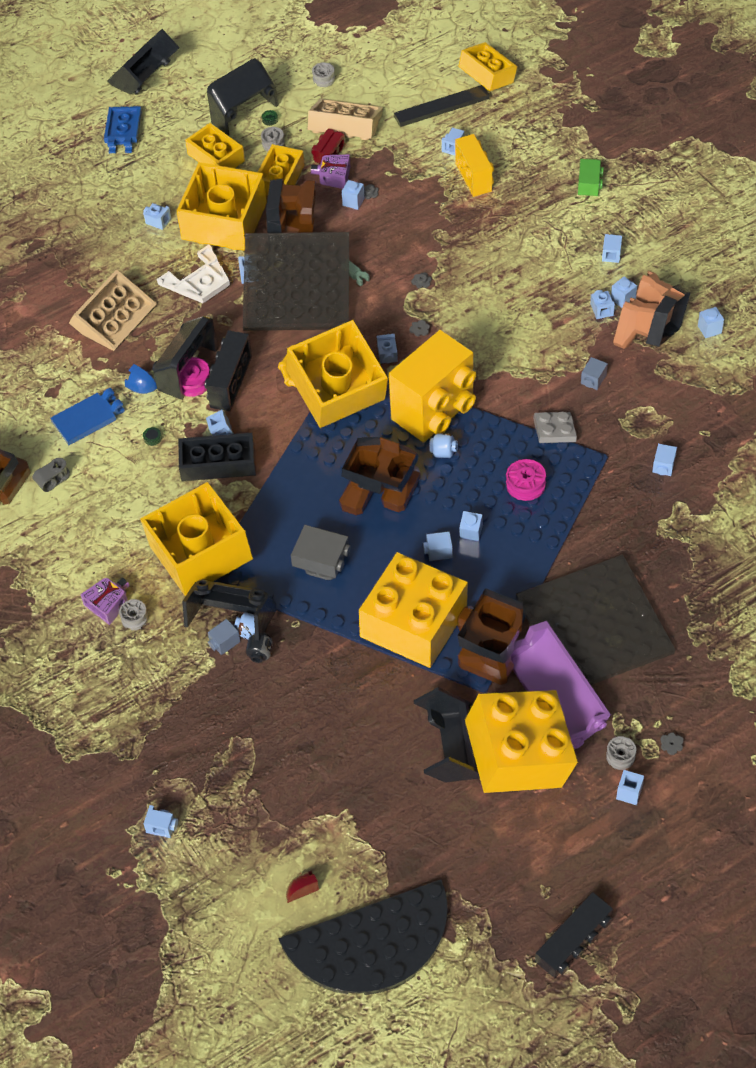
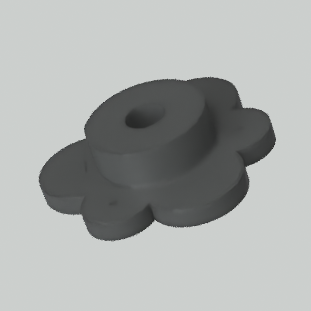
(370, 191)
(421, 280)
(419, 328)
(669, 739)

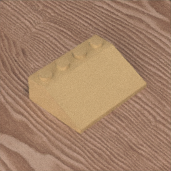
(344, 117)
(112, 311)

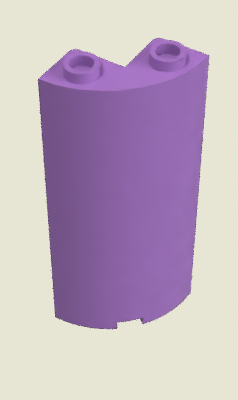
(546, 665)

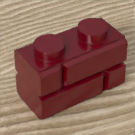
(329, 144)

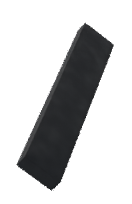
(441, 105)

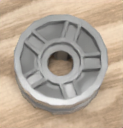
(323, 74)
(271, 136)
(133, 607)
(613, 749)

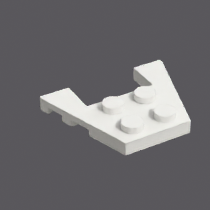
(203, 282)

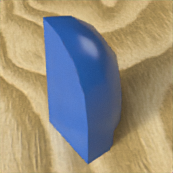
(140, 381)

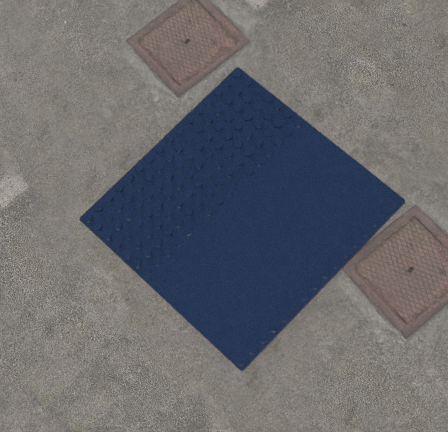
(514, 545)

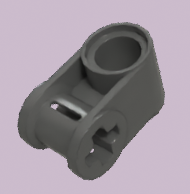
(50, 475)

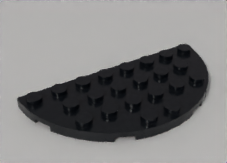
(373, 945)

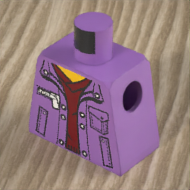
(333, 170)
(106, 598)

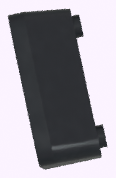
(144, 63)
(235, 89)
(179, 352)
(232, 598)
(449, 715)

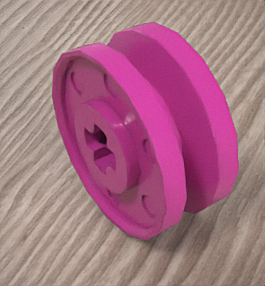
(194, 377)
(526, 479)

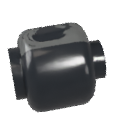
(259, 650)

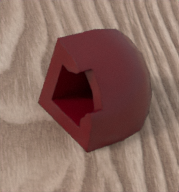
(301, 886)

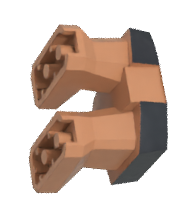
(653, 313)

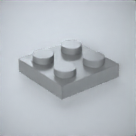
(554, 427)

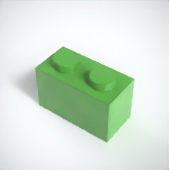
(589, 177)

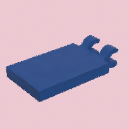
(122, 127)
(87, 416)

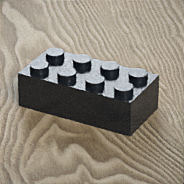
(228, 370)
(216, 457)

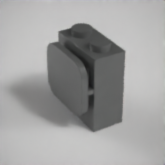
(320, 552)

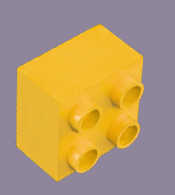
(221, 206)
(336, 373)
(432, 386)
(196, 537)
(413, 609)
(520, 741)

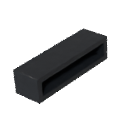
(574, 935)

